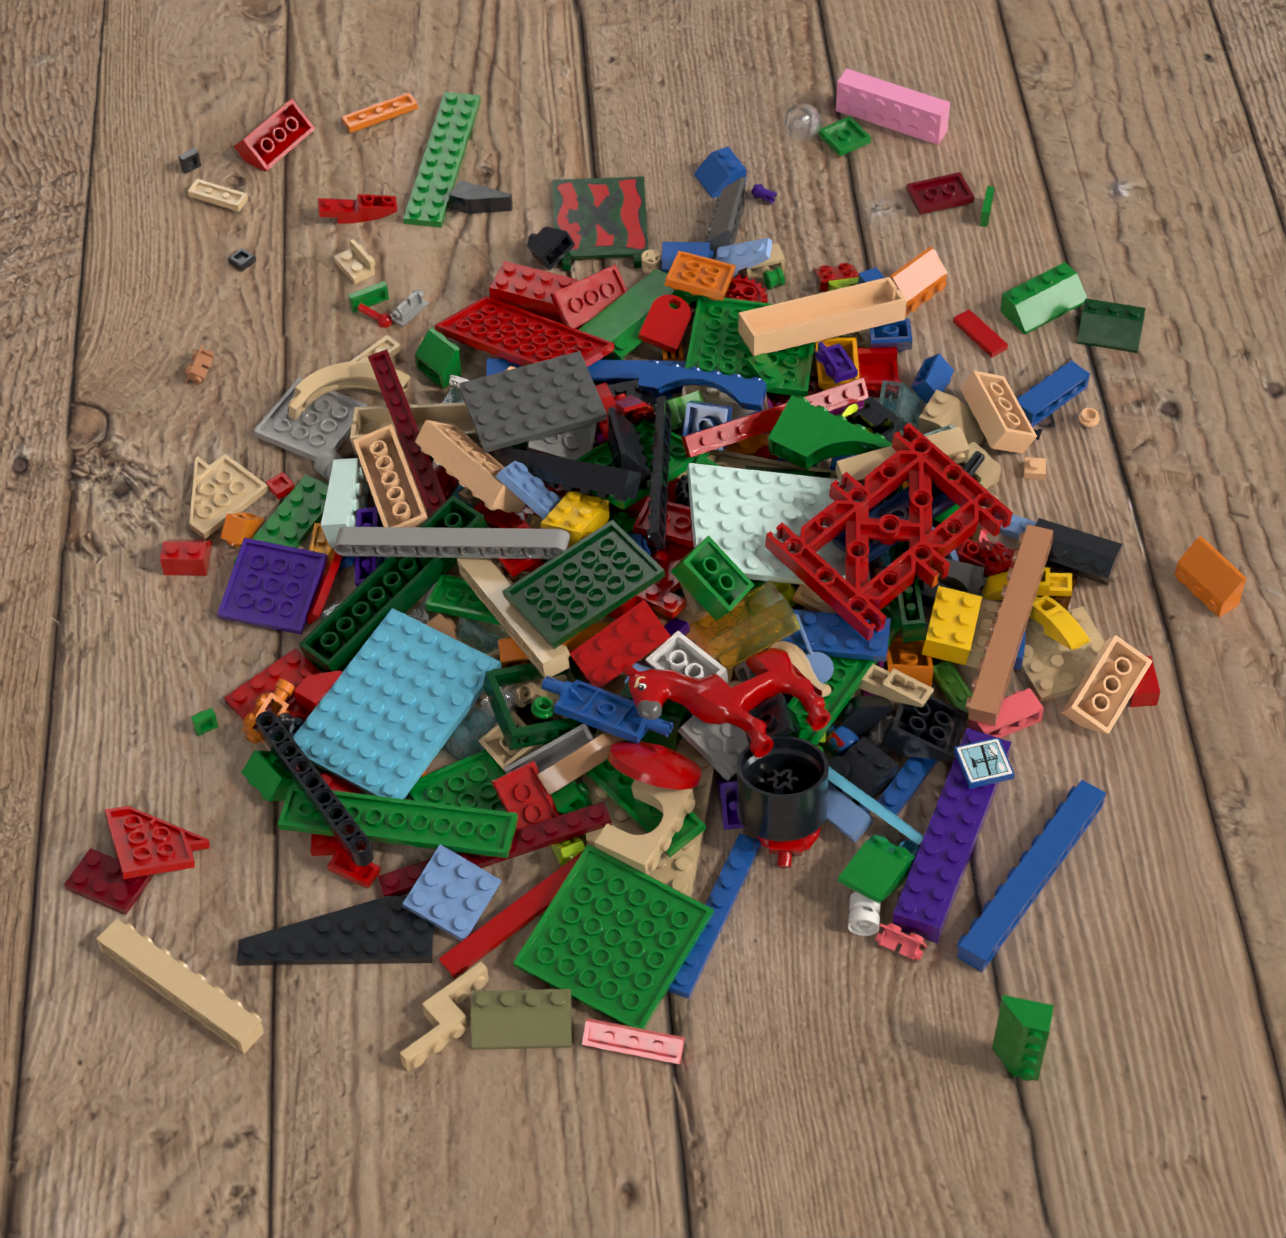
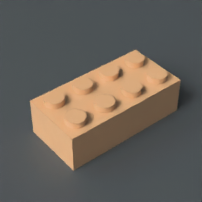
(998, 412)

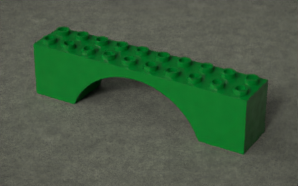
(812, 434)

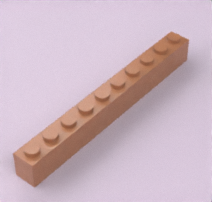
(1010, 625)

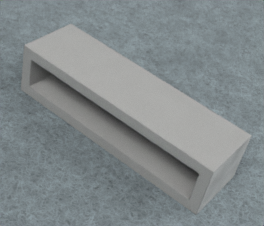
(556, 749)

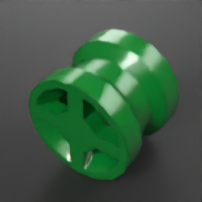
(773, 278)

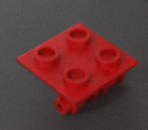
(827, 273)
(1003, 557)

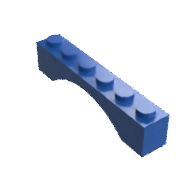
(660, 378)

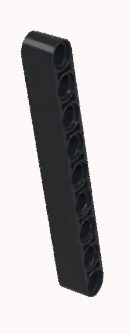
(315, 788)

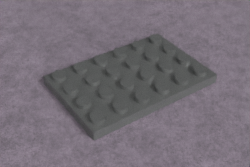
(532, 401)

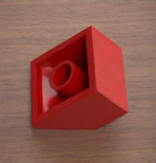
(185, 557)

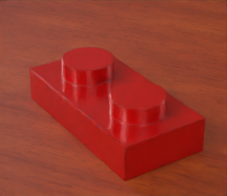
(345, 867)

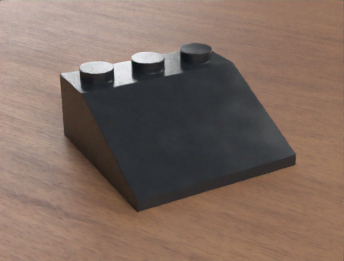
(925, 730)

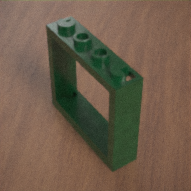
(531, 734)

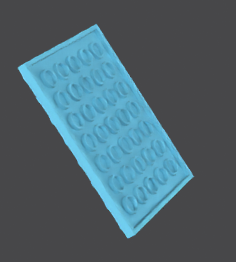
(394, 706)

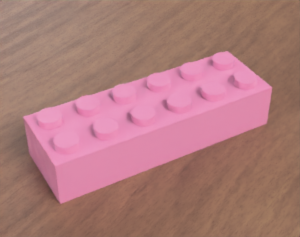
(892, 106)

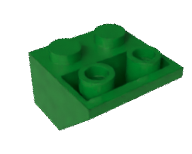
(438, 358)

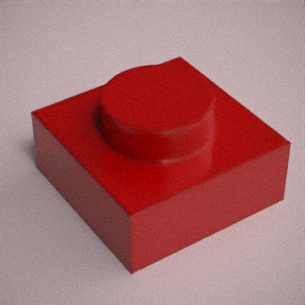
(280, 485)

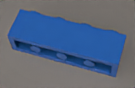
(1053, 392)

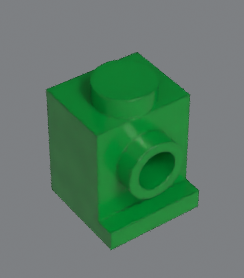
(572, 797)

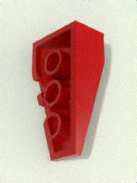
(634, 408)

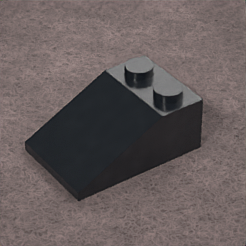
(869, 768)

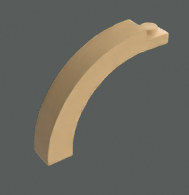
(333, 378)

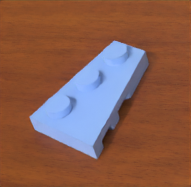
(745, 254)

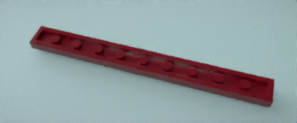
(407, 431)
(523, 842)

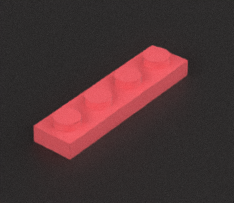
(633, 1041)

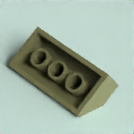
(521, 1019)

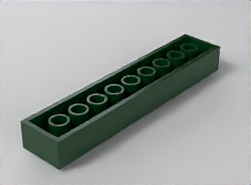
(394, 584)

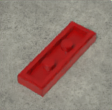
(980, 333)

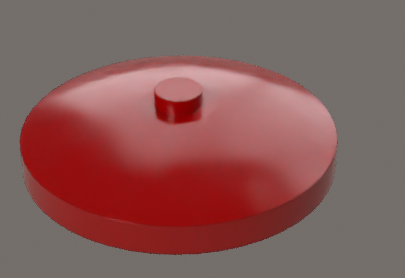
(654, 765)

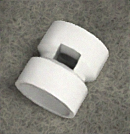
(863, 915)

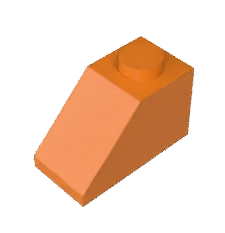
(240, 526)

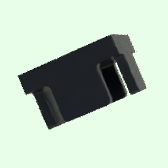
(878, 418)
(777, 717)

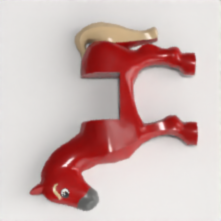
(711, 699)

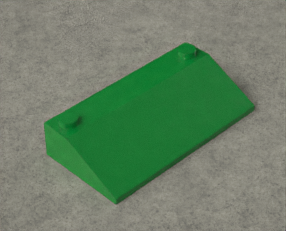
(625, 316)

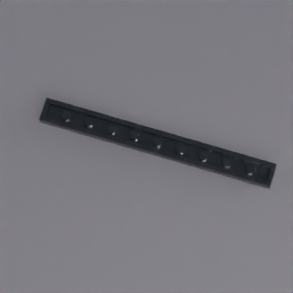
(660, 475)

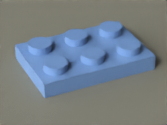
(528, 488)

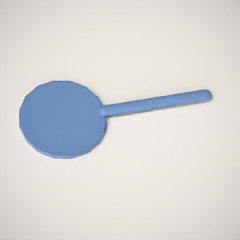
(819, 661)

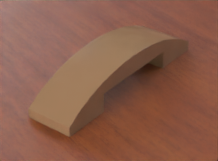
(577, 762)

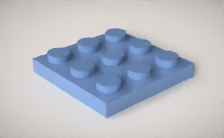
(452, 893)

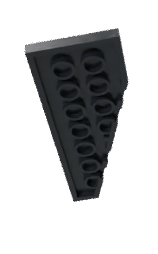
(359, 934)

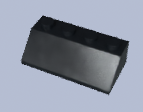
(626, 447)
(1081, 552)

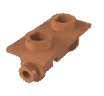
(196, 372)

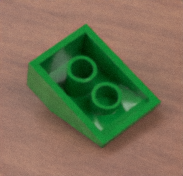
(877, 868)

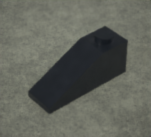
(478, 199)

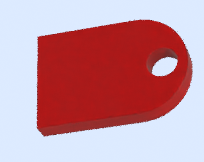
(666, 325)

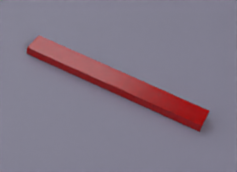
(505, 923)

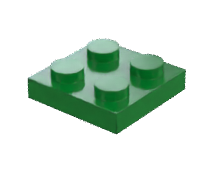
(845, 136)

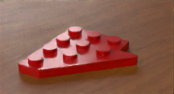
(150, 844)

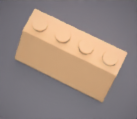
(1107, 686)

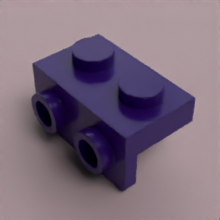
(836, 362)

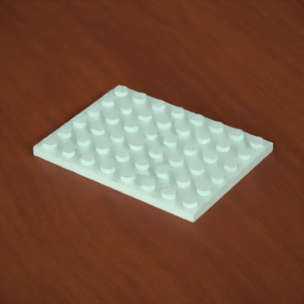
(746, 504)

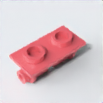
(910, 943)

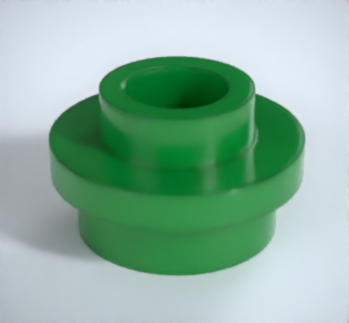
(542, 707)

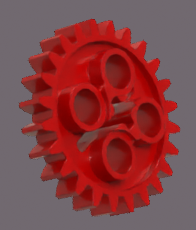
(746, 290)

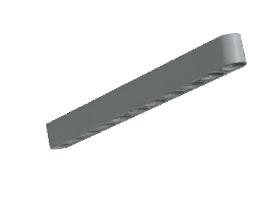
(451, 542)

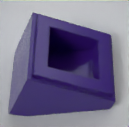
(677, 625)

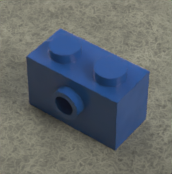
(932, 376)

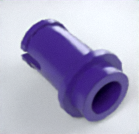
(759, 191)

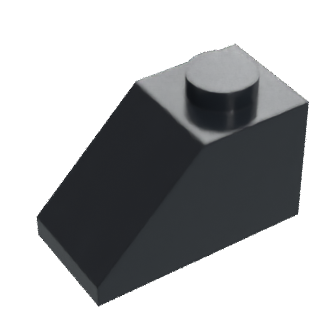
(864, 713)

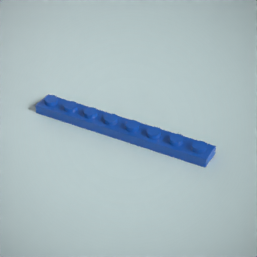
(721, 900)

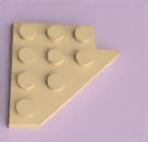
(221, 490)

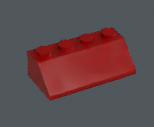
(275, 136)

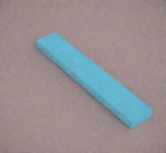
(875, 806)

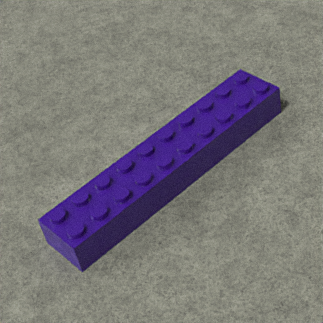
(945, 851)

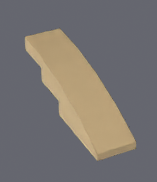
(895, 686)

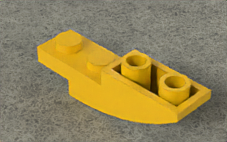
(1051, 585)
(1058, 623)

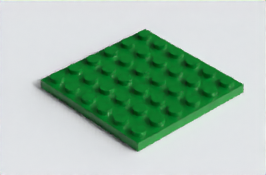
(720, 347)
(614, 938)

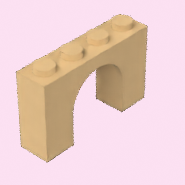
(645, 850)

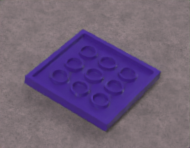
(272, 586)

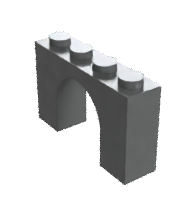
(963, 578)

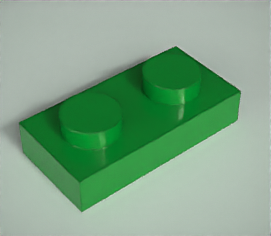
(764, 368)

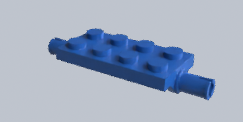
(603, 710)

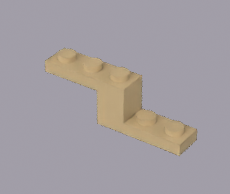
(445, 1016)

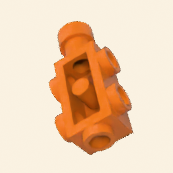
(277, 704)

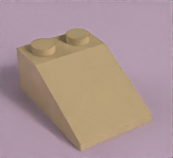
(946, 410)

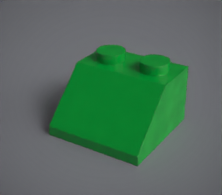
(267, 776)

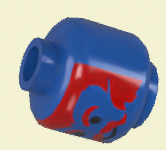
(840, 740)

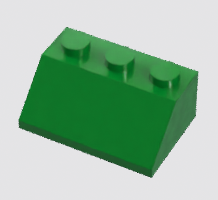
(712, 578)

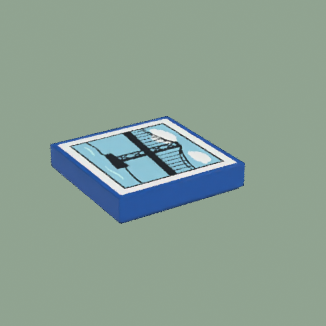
(984, 763)

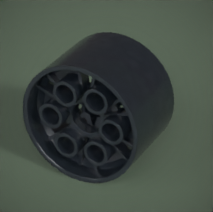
(783, 791)

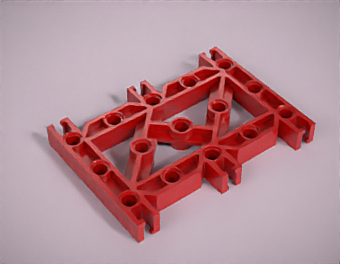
(922, 470)

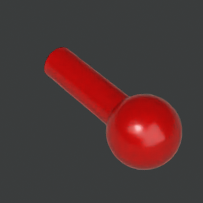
(384, 320)

